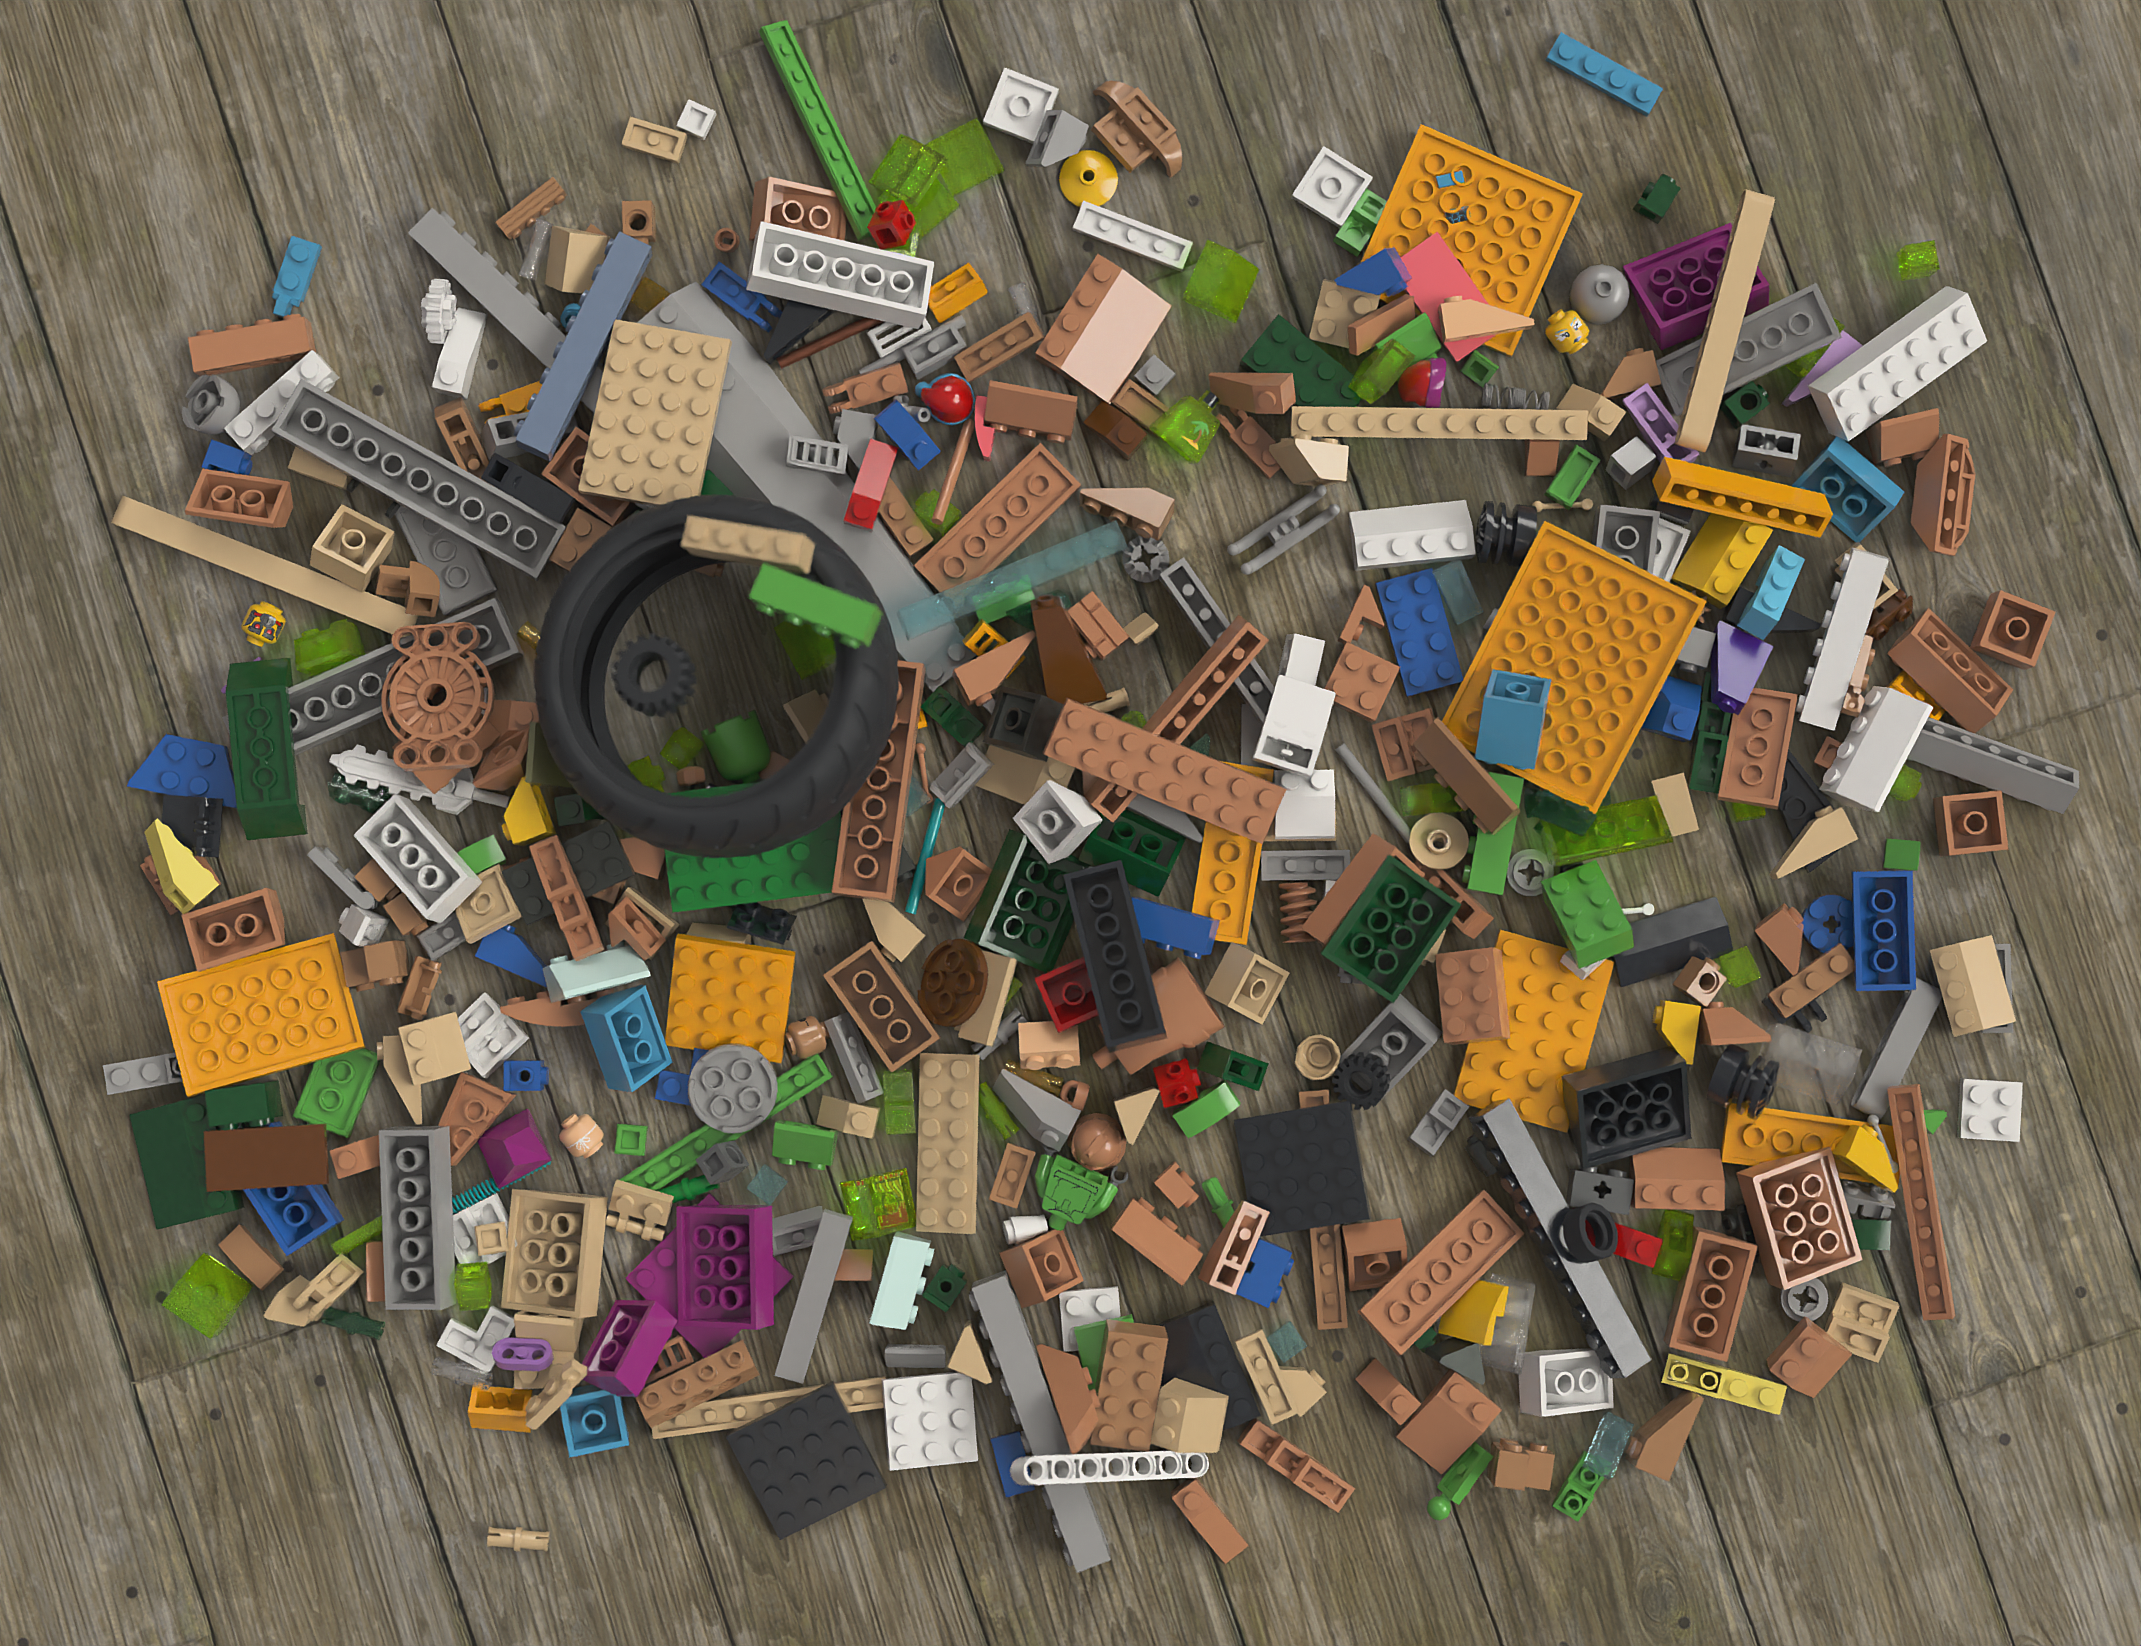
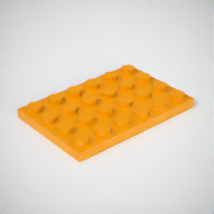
(260, 1015)
(1550, 1033)

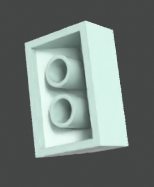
(595, 973)
(902, 1281)

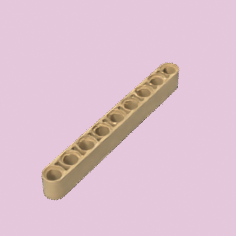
(1724, 320)

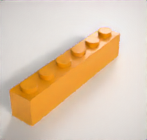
(1742, 497)

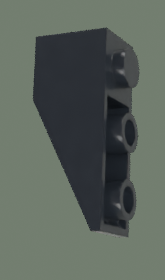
(528, 488)

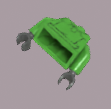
(1072, 1190)

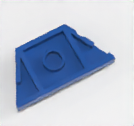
(187, 769)

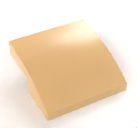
(1861, 1321)

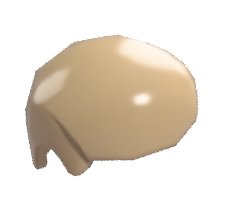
(1317, 1057)

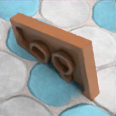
(471, 1112)

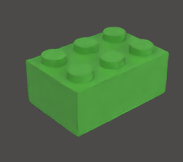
(1587, 914)

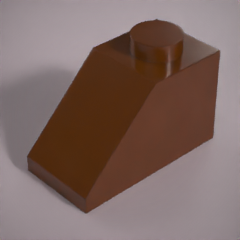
(1116, 429)

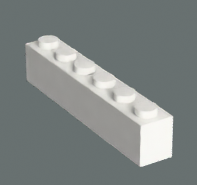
(1842, 638)

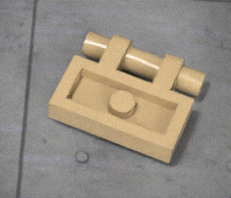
(642, 1204)

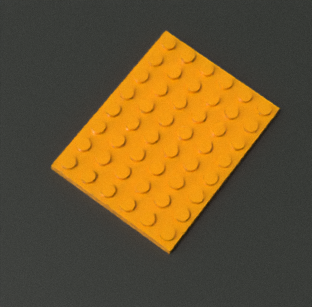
(1604, 641)

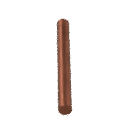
(826, 341)

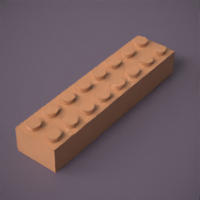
(877, 813)

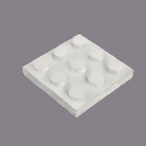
(929, 1420)

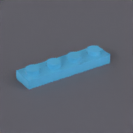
(1604, 74)

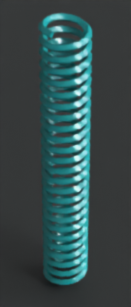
(481, 1192)

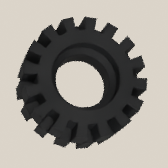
(1372, 1069)

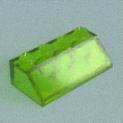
(1616, 830)

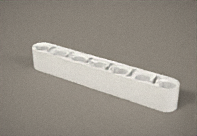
(1098, 1471)

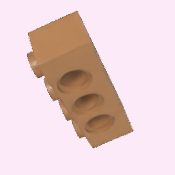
(696, 1384)

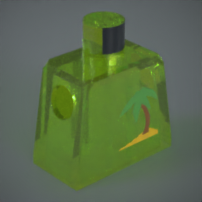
(1189, 426)

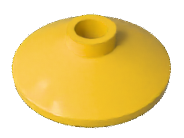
(1095, 191)

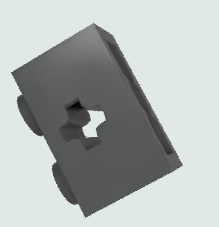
(1766, 450)
(1617, 1194)

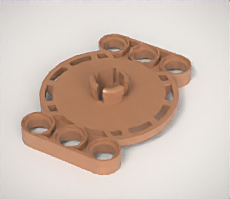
(419, 678)

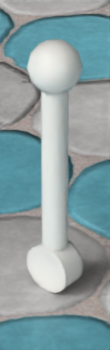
(1646, 909)

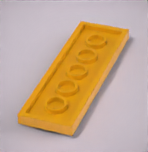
(1228, 875)
(1790, 1133)

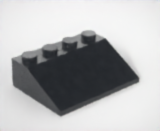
(1628, 1106)
(1205, 1357)

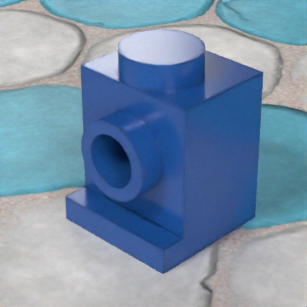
(227, 459)
(512, 1075)

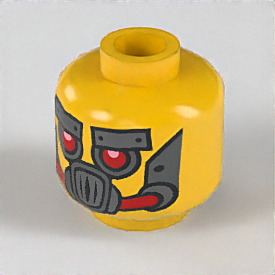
(263, 623)

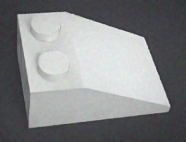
(1563, 1382)

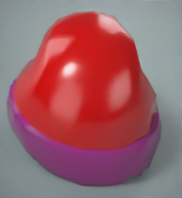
(1423, 383)

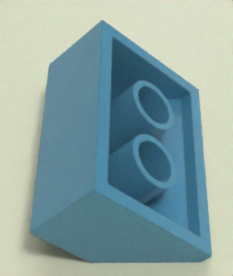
(1853, 487)
(626, 1038)

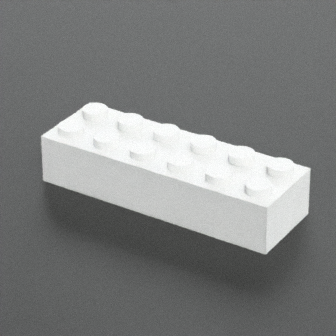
(840, 275)
(1897, 363)

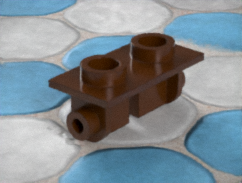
(1895, 609)

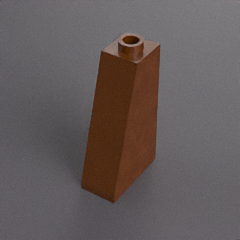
(1063, 656)

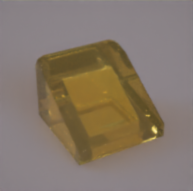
(648, 295)

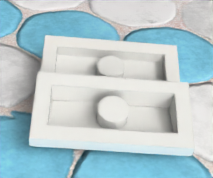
(489, 1035)
(484, 1212)

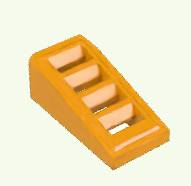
(975, 635)

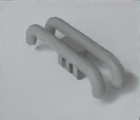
(1284, 530)

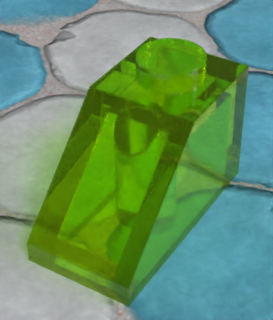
(1380, 370)
(1427, 800)
(1676, 1248)

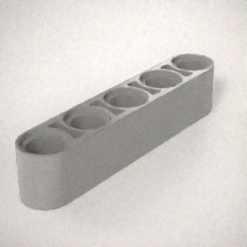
(1896, 1048)

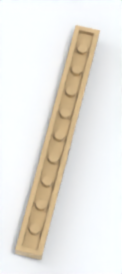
(1439, 423)

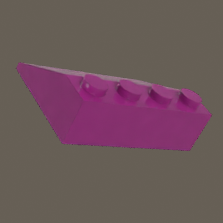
(1680, 283)
(725, 1266)

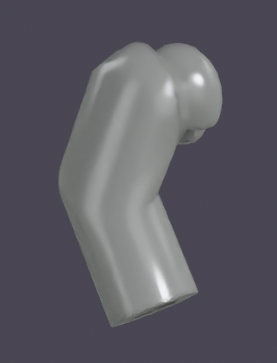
(919, 414)

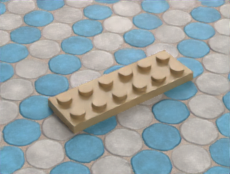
(947, 1143)

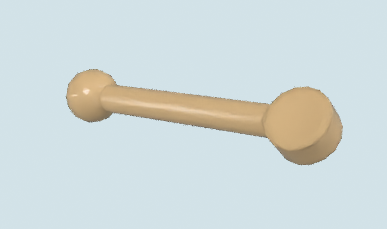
(1586, 505)

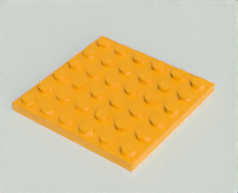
(1511, 228)

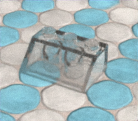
(1810, 1062)
(1512, 1328)

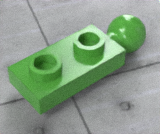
(1459, 1480)

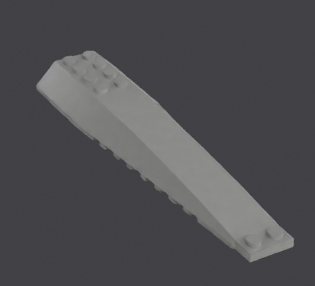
(751, 458)

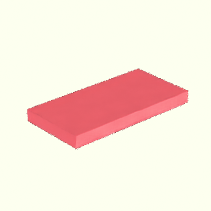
(1437, 276)

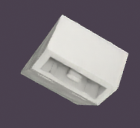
(1294, 726)

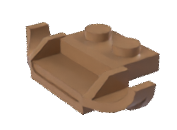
(1136, 129)

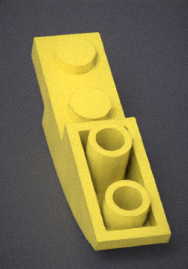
(1724, 1383)

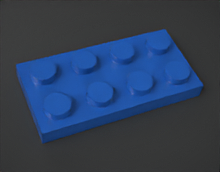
(1419, 632)

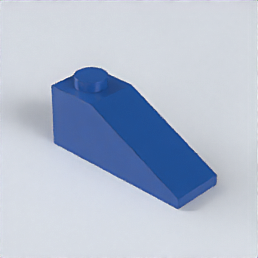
(512, 953)

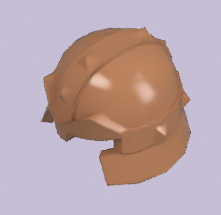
(1097, 1142)

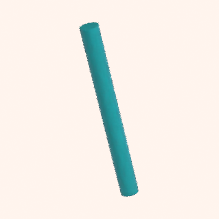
(926, 852)

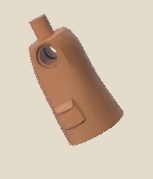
(1186, 1017)

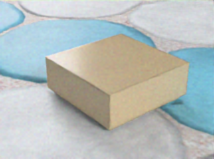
(491, 1238)

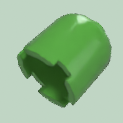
(738, 748)

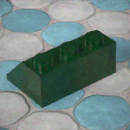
(1142, 845)

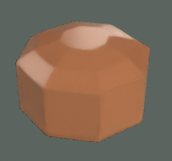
(691, 776)

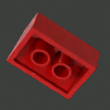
(1068, 995)

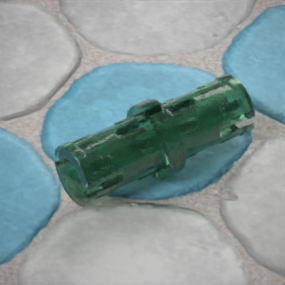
(353, 1323)

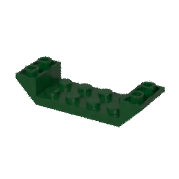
(264, 749)

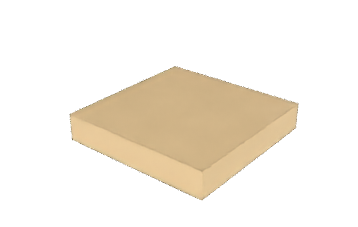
(488, 906)

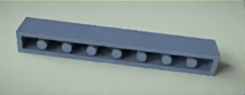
(583, 347)

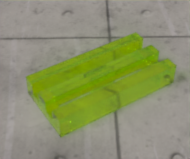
(358, 1236)

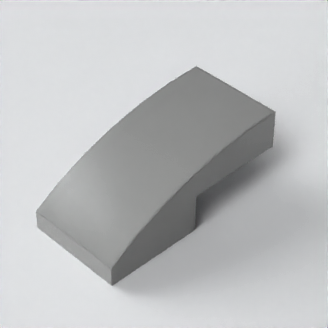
(1438, 1122)

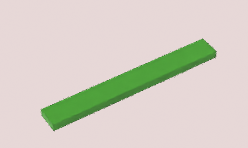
(820, 125)
(683, 1154)

